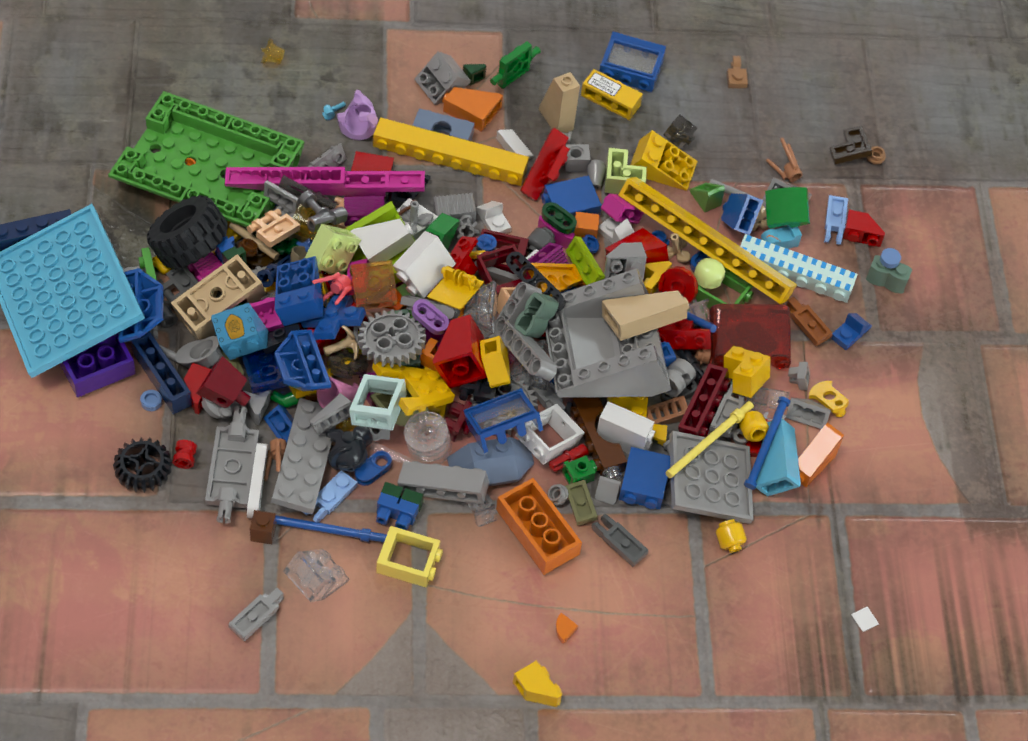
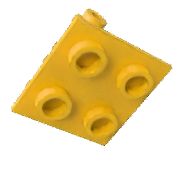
(455, 288)

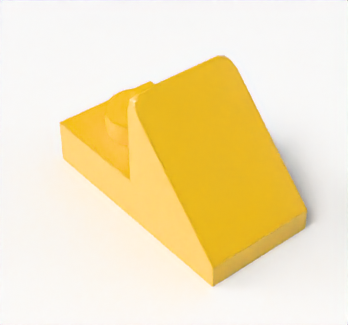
(653, 273)

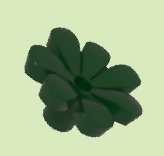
(285, 246)

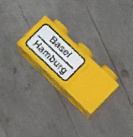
(611, 94)

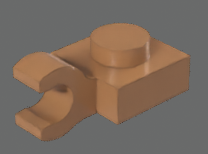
(736, 76)

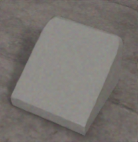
(607, 490)

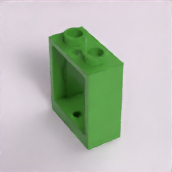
(732, 281)

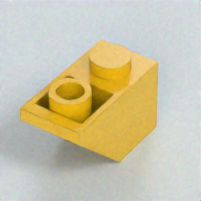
(495, 361)
(536, 686)

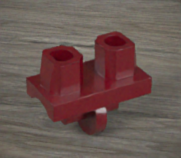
(454, 426)

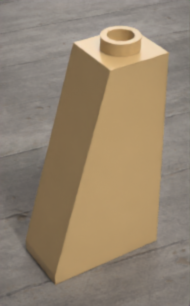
(561, 102)
(643, 313)

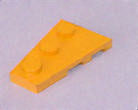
(559, 275)

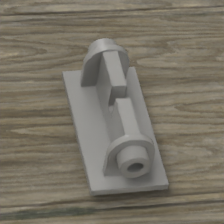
(331, 158)

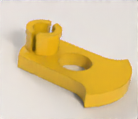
(836, 405)

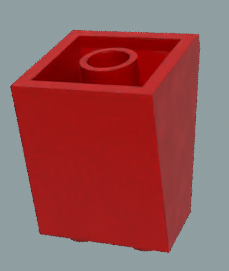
(459, 353)

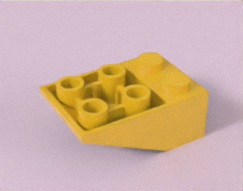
(664, 161)

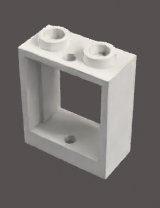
(555, 417)

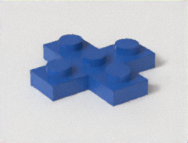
(335, 317)

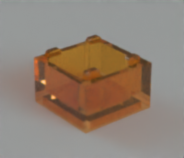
(373, 284)

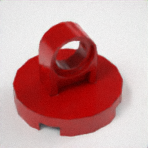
(679, 279)

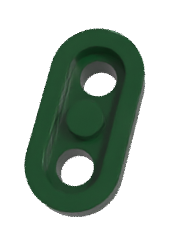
(559, 219)

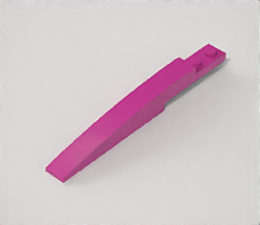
(329, 180)

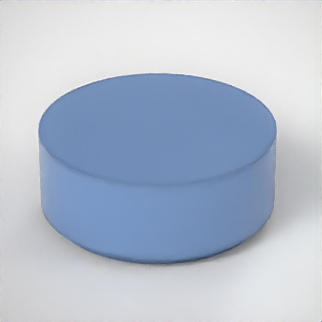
(890, 258)
(151, 400)

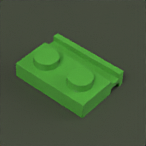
(146, 262)

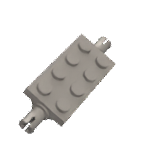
(231, 466)

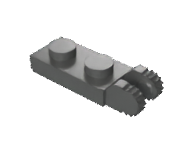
(620, 540)

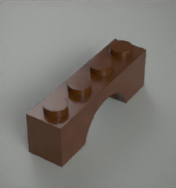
(604, 453)

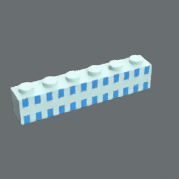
(802, 269)

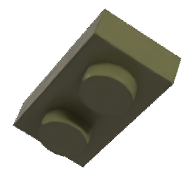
(581, 503)

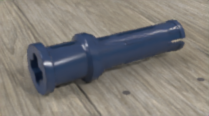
(271, 271)

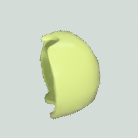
(709, 273)

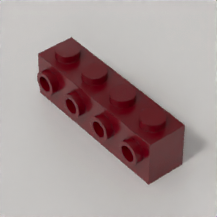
(705, 401)

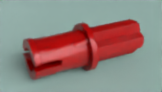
(575, 453)

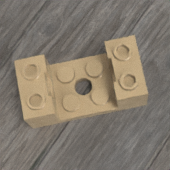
(197, 304)

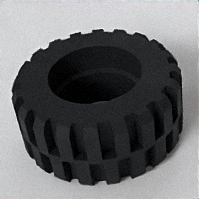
(187, 232)

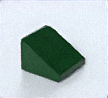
(475, 72)

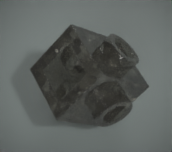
(680, 132)

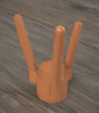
(792, 169)
(276, 451)

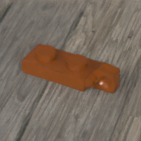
(808, 322)

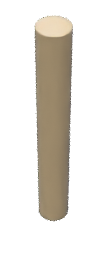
(245, 234)

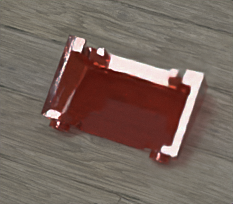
(754, 328)

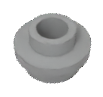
(554, 491)

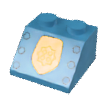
(240, 331)

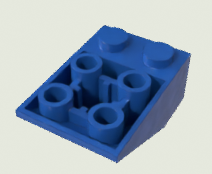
(295, 293)

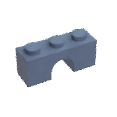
(444, 124)

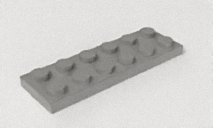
(302, 461)

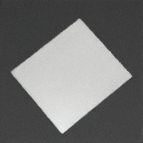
(865, 619)

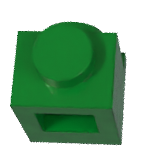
(579, 470)

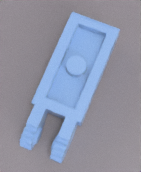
(835, 217)
(333, 494)

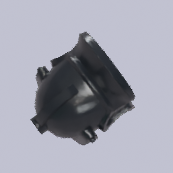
(350, 448)

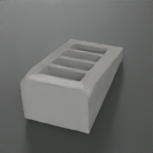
(332, 414)

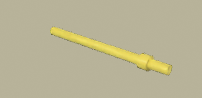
(735, 417)

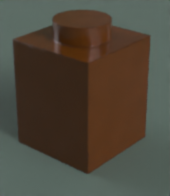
(263, 527)

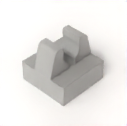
(800, 375)

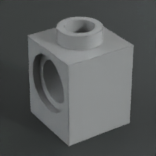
(578, 158)

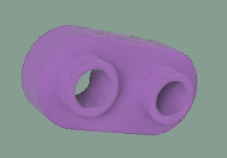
(431, 317)

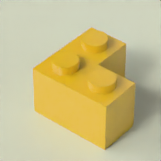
(747, 370)

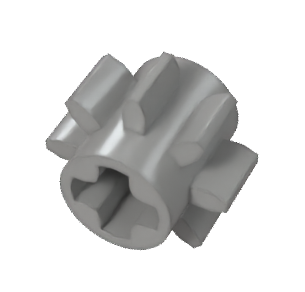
(463, 225)

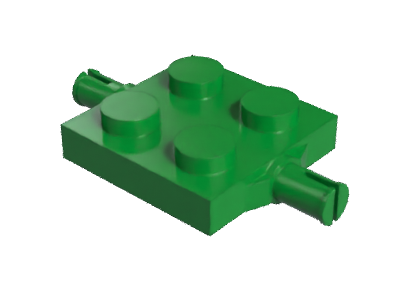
(514, 64)

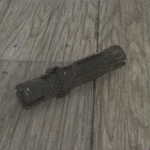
(287, 184)

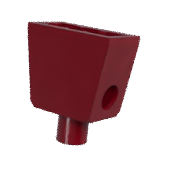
(224, 385)

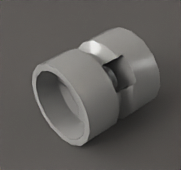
(680, 375)

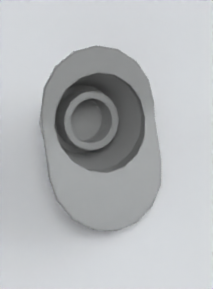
(201, 352)

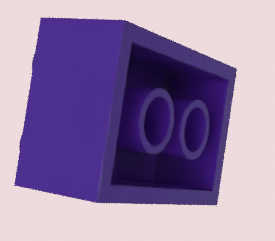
(98, 366)

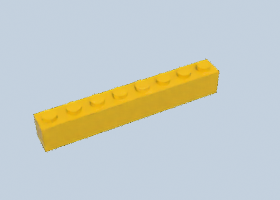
(450, 151)

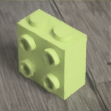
(333, 249)

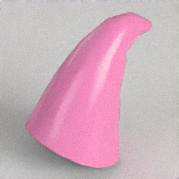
(327, 395)

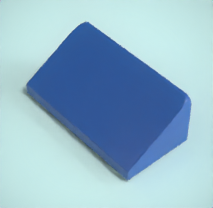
(280, 422)

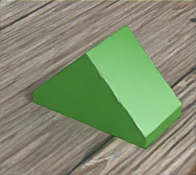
(708, 195)

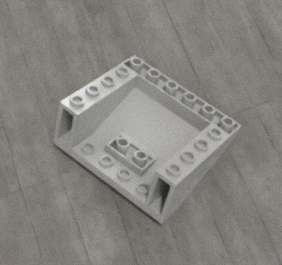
(590, 354)

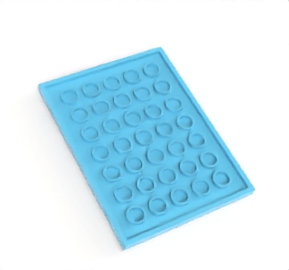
(65, 291)

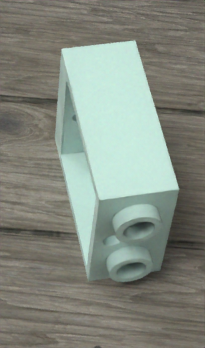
(384, 418)

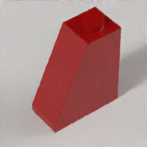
(654, 248)

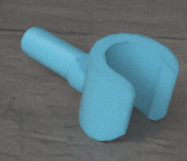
(329, 111)

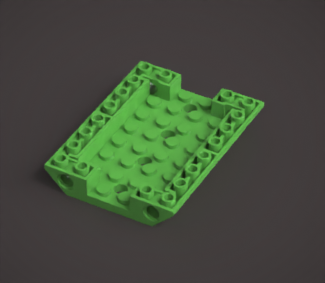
(215, 142)

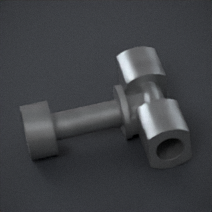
(323, 214)

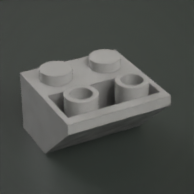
(440, 77)
(625, 258)

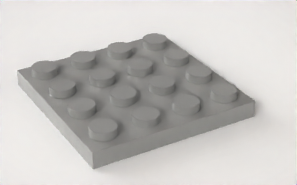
(712, 480)

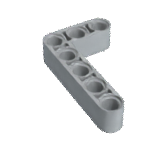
(522, 346)

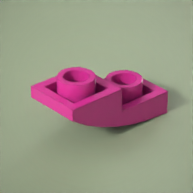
(560, 238)

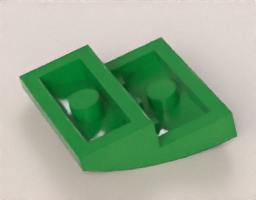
(787, 207)

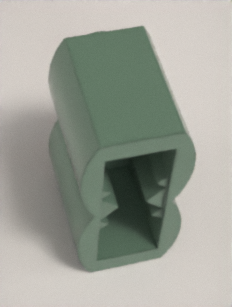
(892, 278)
(535, 317)

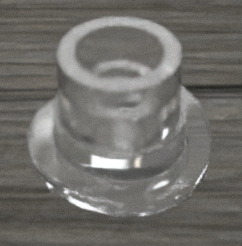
(699, 308)

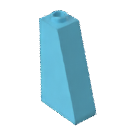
(781, 464)

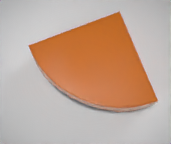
(565, 627)

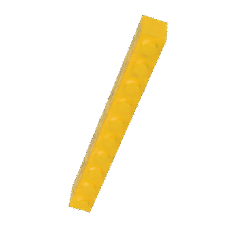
(707, 240)

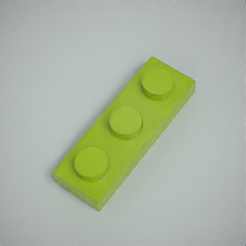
(584, 261)

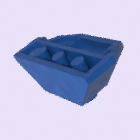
(150, 298)
(301, 362)

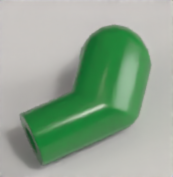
(287, 400)

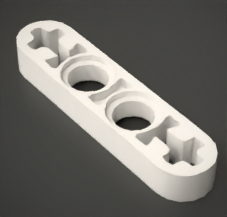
(257, 480)

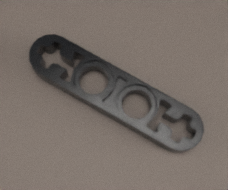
(536, 280)

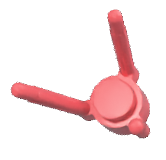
(340, 285)

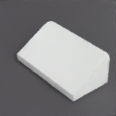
(512, 143)

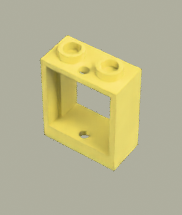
(403, 572)

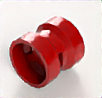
(184, 454)

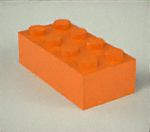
(538, 526)

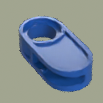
(370, 471)

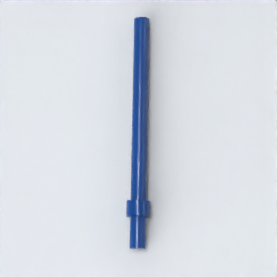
(364, 534)

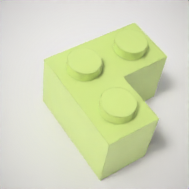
(618, 171)

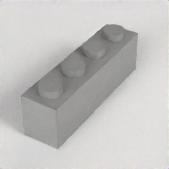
(444, 481)

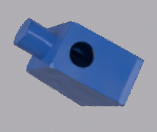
(741, 212)

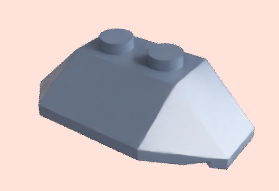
(502, 462)

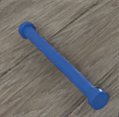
(751, 481)

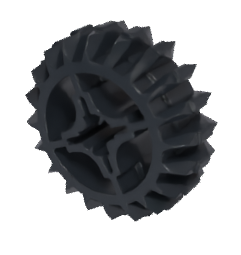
(149, 473)

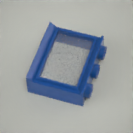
(633, 61)
(500, 415)

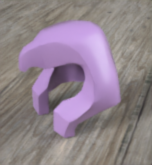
(359, 118)

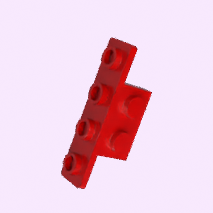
(547, 164)
(461, 256)
(684, 336)

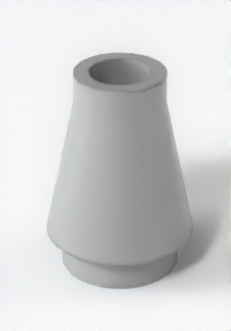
(596, 172)

